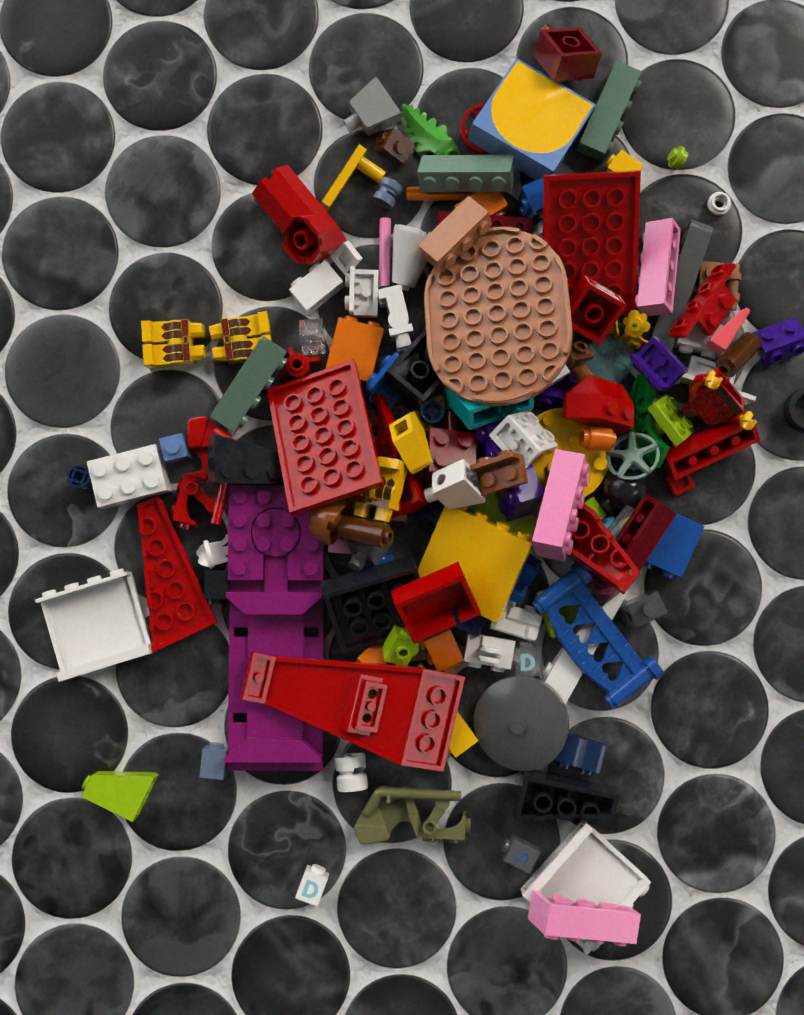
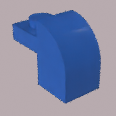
(526, 576)

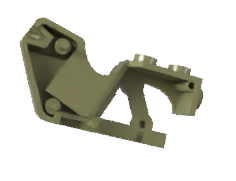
(396, 804)

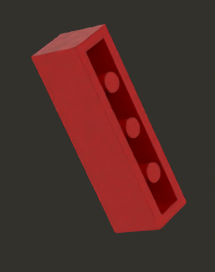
(707, 448)

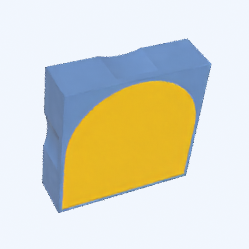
(531, 120)

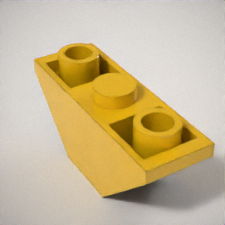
(411, 441)

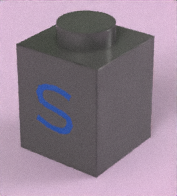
(520, 853)

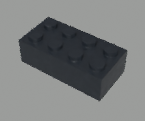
(413, 374)

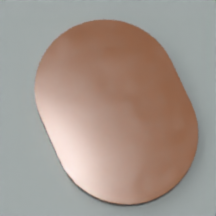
(499, 318)

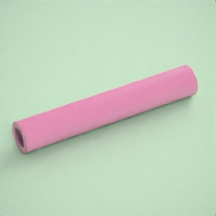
(384, 252)

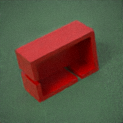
(428, 602)

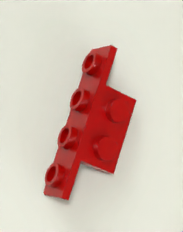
(708, 306)

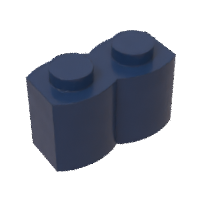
(582, 753)

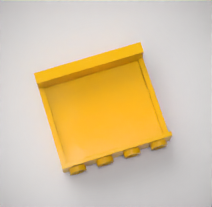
(486, 552)

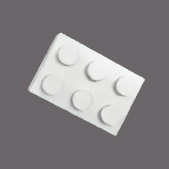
(129, 476)

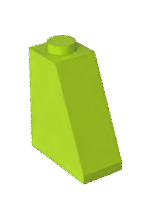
(119, 791)

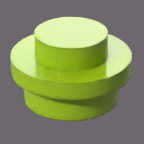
(677, 157)

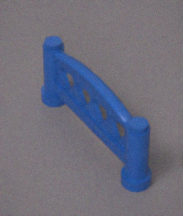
(633, 671)

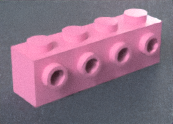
(658, 267)

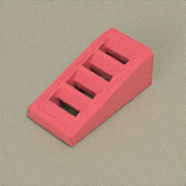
(721, 340)

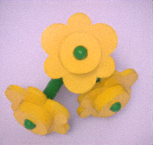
(634, 324)

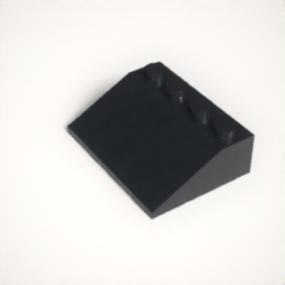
(364, 605)

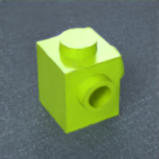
(399, 647)

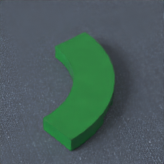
(642, 398)

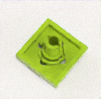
(670, 420)

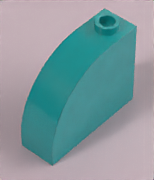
(477, 415)

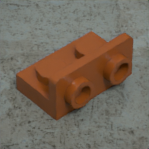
(500, 472)

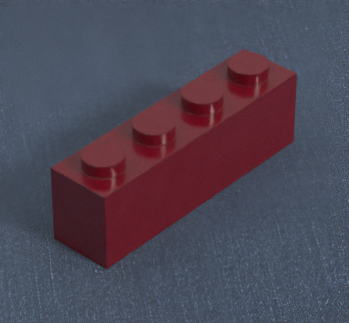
(643, 531)

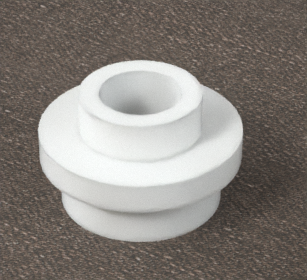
(721, 197)

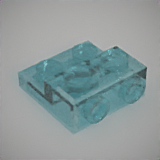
(609, 360)

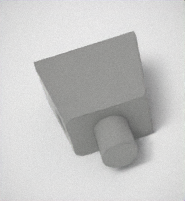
(372, 109)

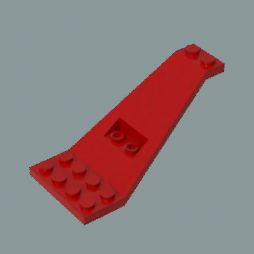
(407, 714)

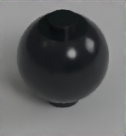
(618, 492)

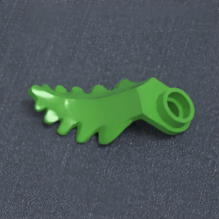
(426, 133)

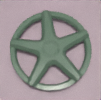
(633, 456)

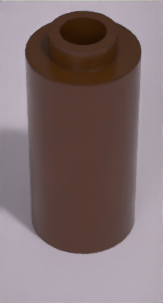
(738, 354)
(364, 531)

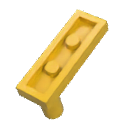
(357, 161)

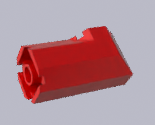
(299, 217)

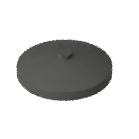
(521, 723)

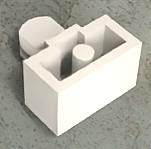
(489, 651)

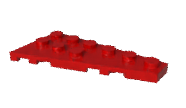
(171, 582)

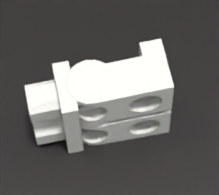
(398, 319)

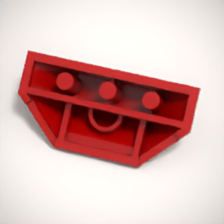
(599, 404)

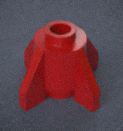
(292, 360)

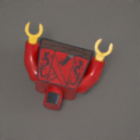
(717, 401)

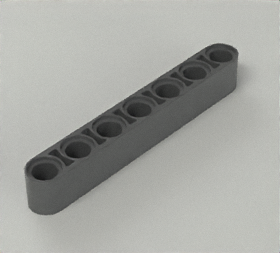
(689, 262)

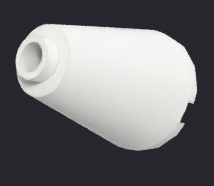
(407, 258)

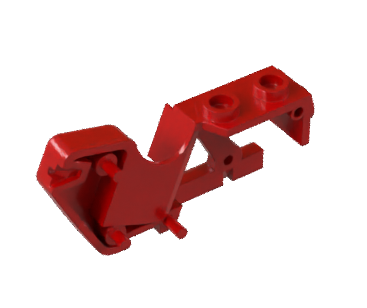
(197, 440)

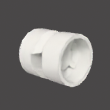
(351, 772)

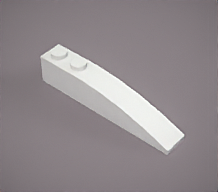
(563, 672)

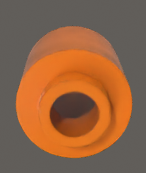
(597, 438)

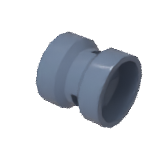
(387, 193)

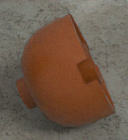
(325, 519)

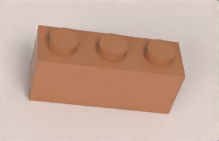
(455, 234)

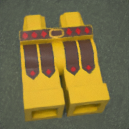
(239, 336)
(171, 343)
(385, 497)

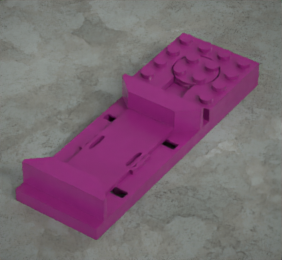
(276, 594)

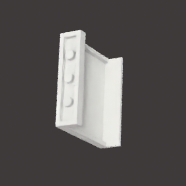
(96, 624)
(588, 869)

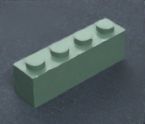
(608, 111)
(466, 173)
(248, 383)

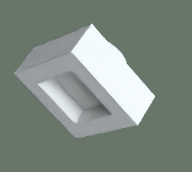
(346, 256)

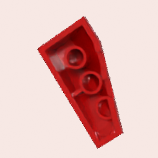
(599, 551)

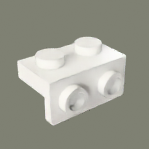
(363, 292)

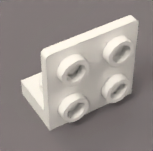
(523, 436)

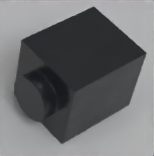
(216, 586)

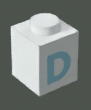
(312, 884)

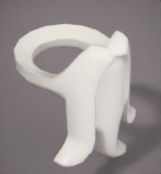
(213, 553)

